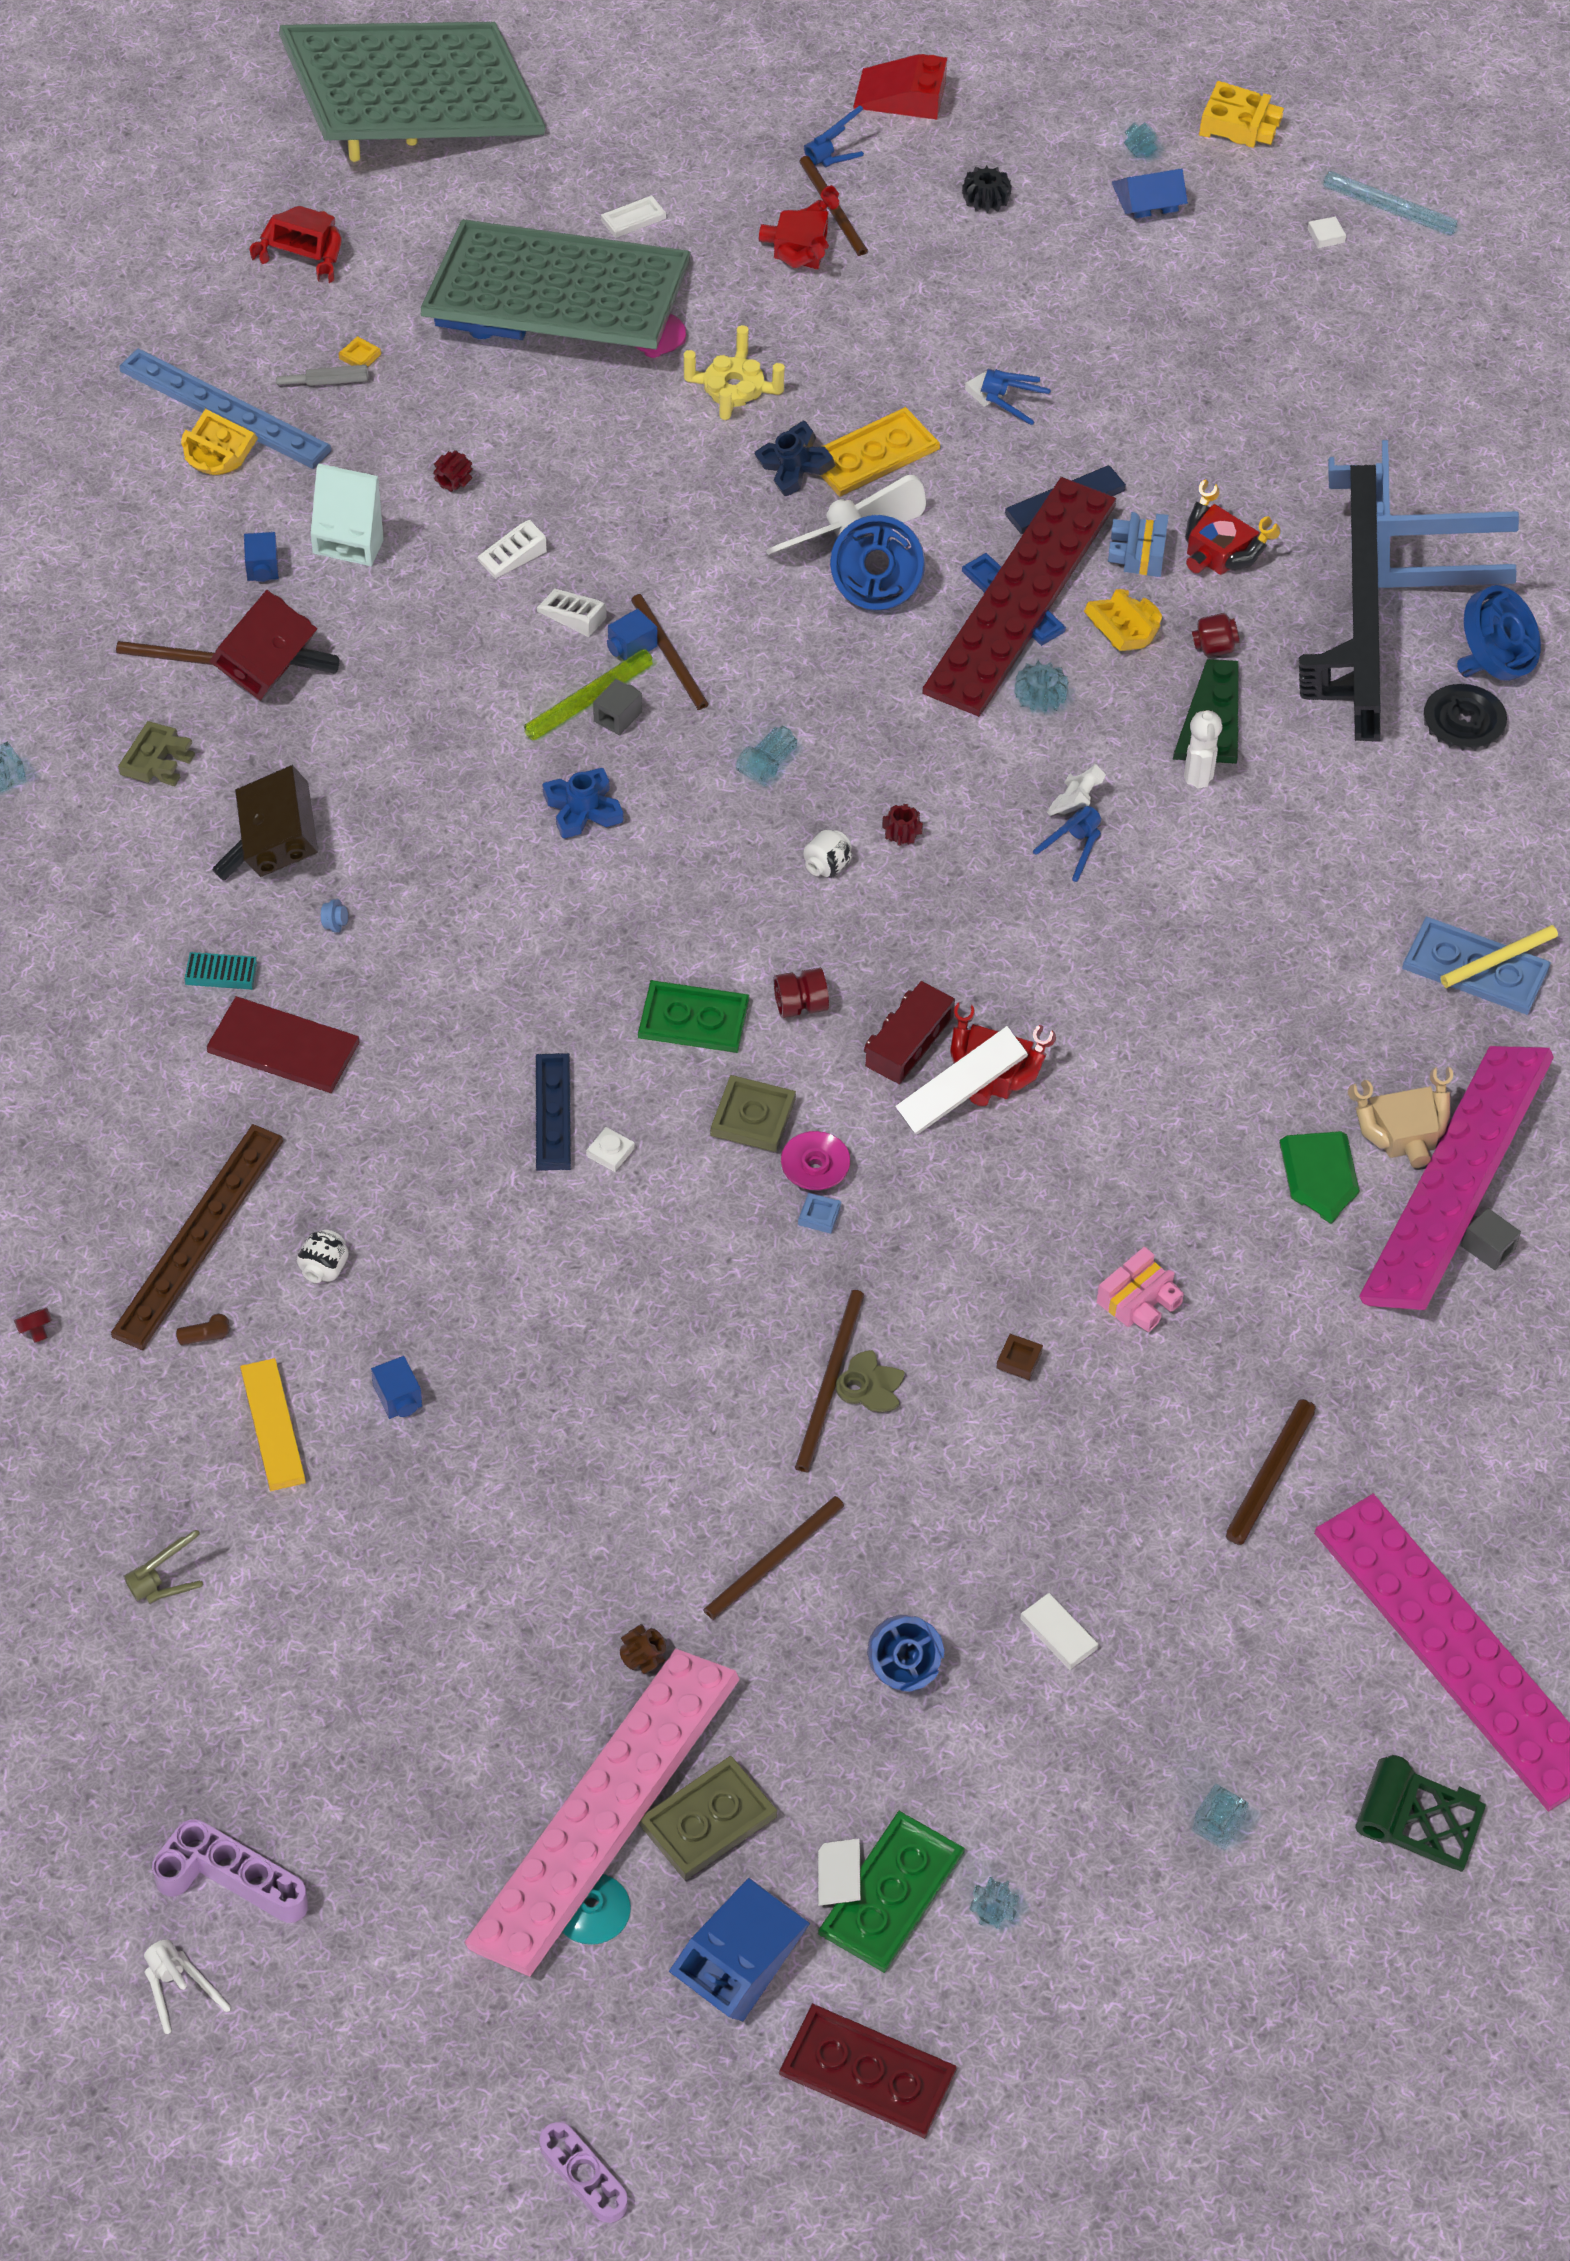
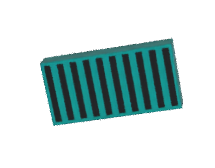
(220, 970)

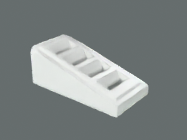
(527, 536)
(577, 621)

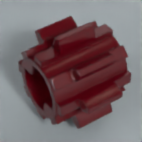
(453, 470)
(902, 824)

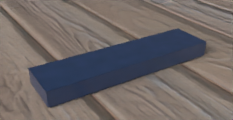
(1102, 480)
(553, 1112)

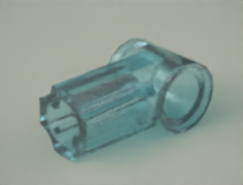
(764, 759)

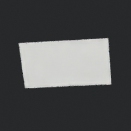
(839, 1872)

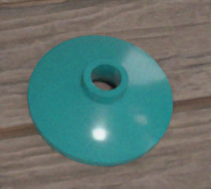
(604, 1920)

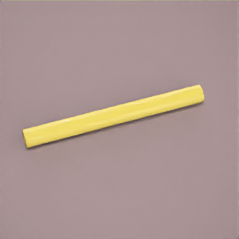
(1499, 956)

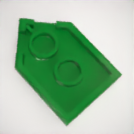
(1320, 1171)

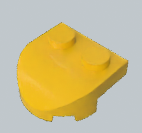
(216, 444)
(1125, 620)

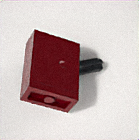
(266, 644)

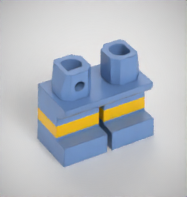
(1144, 544)

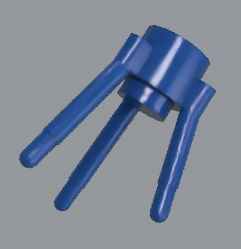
(821, 147)
(996, 384)
(1080, 825)

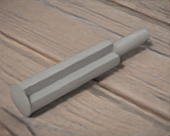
(326, 376)

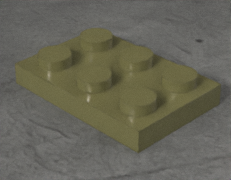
(708, 1817)

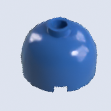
(905, 1652)

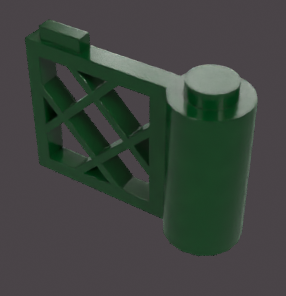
(1390, 1802)

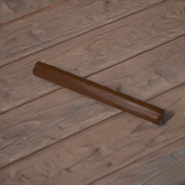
(1270, 1472)

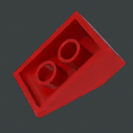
(904, 86)

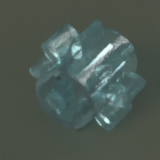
(1141, 139)
(1004, 1903)

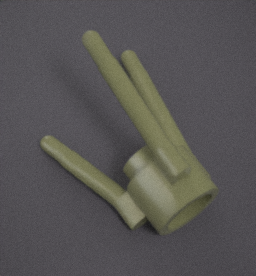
(145, 1578)

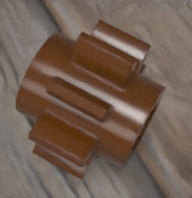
(642, 1649)

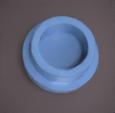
(334, 915)

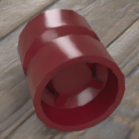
(801, 992)

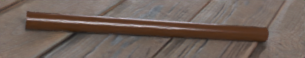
(829, 1381)

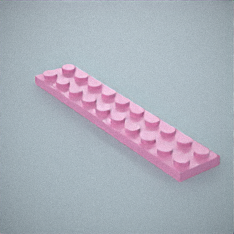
(601, 1812)

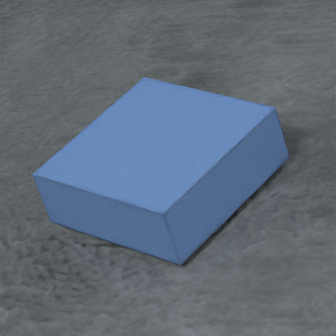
(819, 1213)

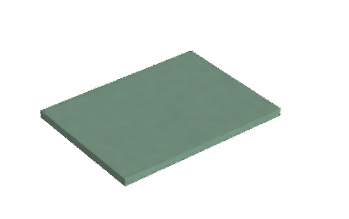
(410, 80)
(557, 284)

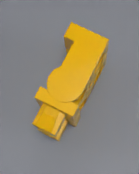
(1240, 115)

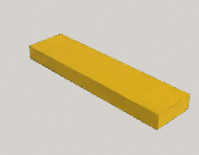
(272, 1424)

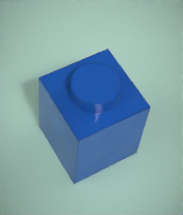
(261, 556)
(631, 635)
(397, 1387)

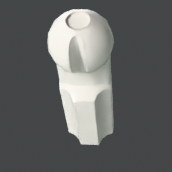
(1202, 749)

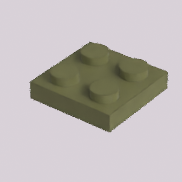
(753, 1113)

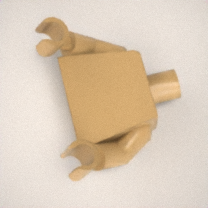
(1405, 1120)

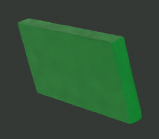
(895, 1891)

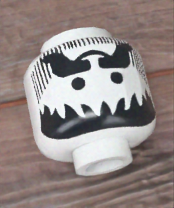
(828, 853)
(322, 1256)

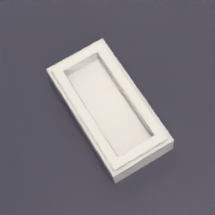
(633, 216)
(1059, 1631)

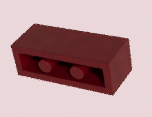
(909, 1032)

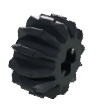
(986, 189)

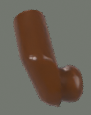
(214, 1329)

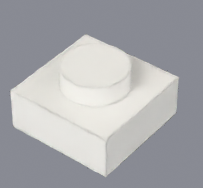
(610, 1149)

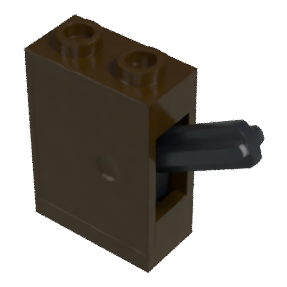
(273, 824)

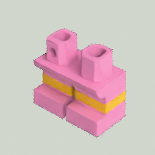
(1135, 1290)

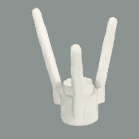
(167, 1965)

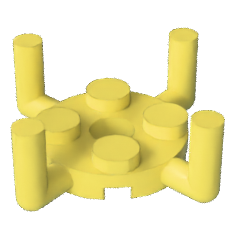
(737, 367)

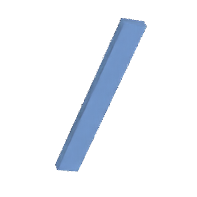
(204, 396)

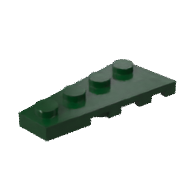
(1217, 693)

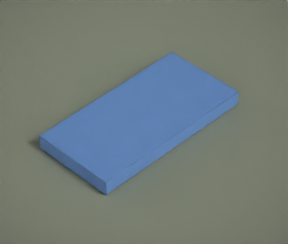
(1444, 948)

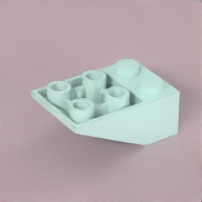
(346, 515)

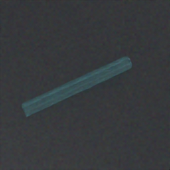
(1390, 203)

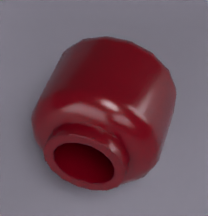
(1216, 635)

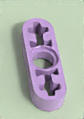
(572, 2143)

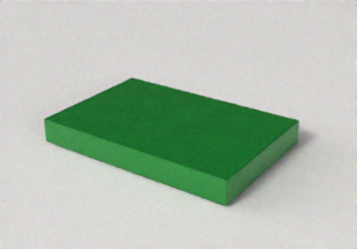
(693, 1016)

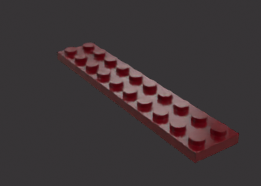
(1019, 597)

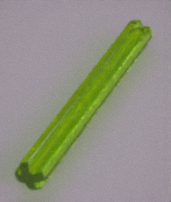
(586, 695)

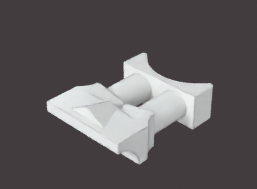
(1078, 791)

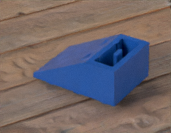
(740, 1950)

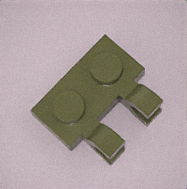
(148, 753)

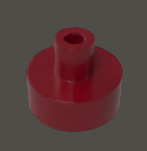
(34, 1323)

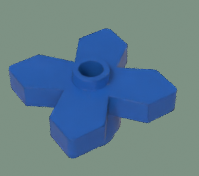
(582, 800)

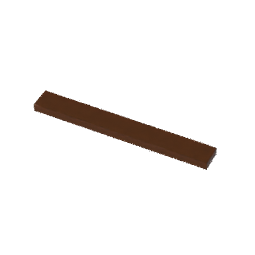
(196, 1237)

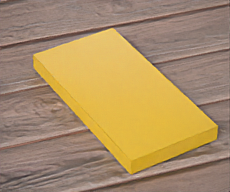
(877, 450)

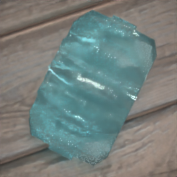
(1041, 687)

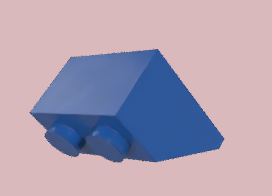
(1151, 192)

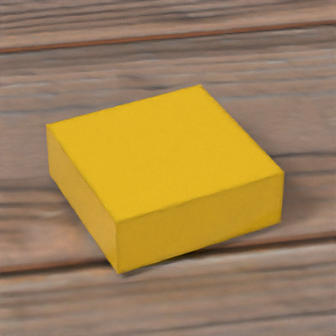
(359, 352)

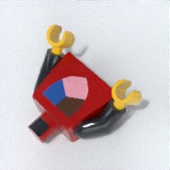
(1221, 539)

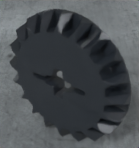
(1486, 713)

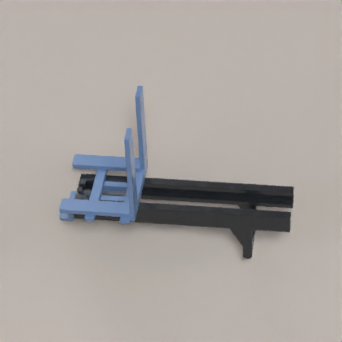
(1371, 570)

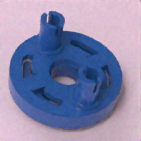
(904, 568)
(1499, 633)

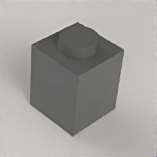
(617, 706)
(1490, 1238)

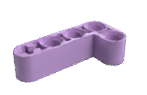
(234, 1877)

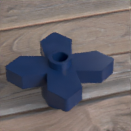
(793, 456)

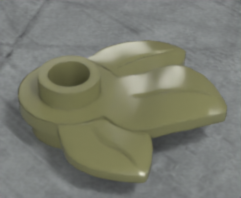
(875, 1383)

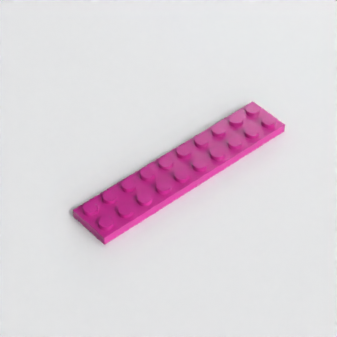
(1456, 1178)
(1454, 1645)

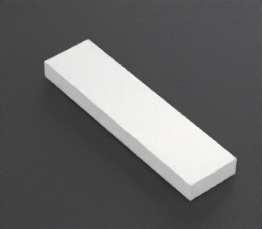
(962, 1080)

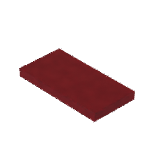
(283, 1044)
(868, 2070)

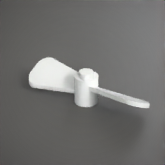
(899, 500)

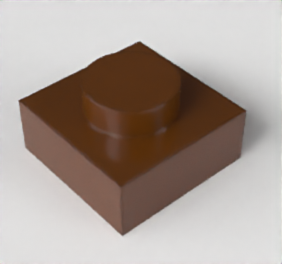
(1019, 1356)

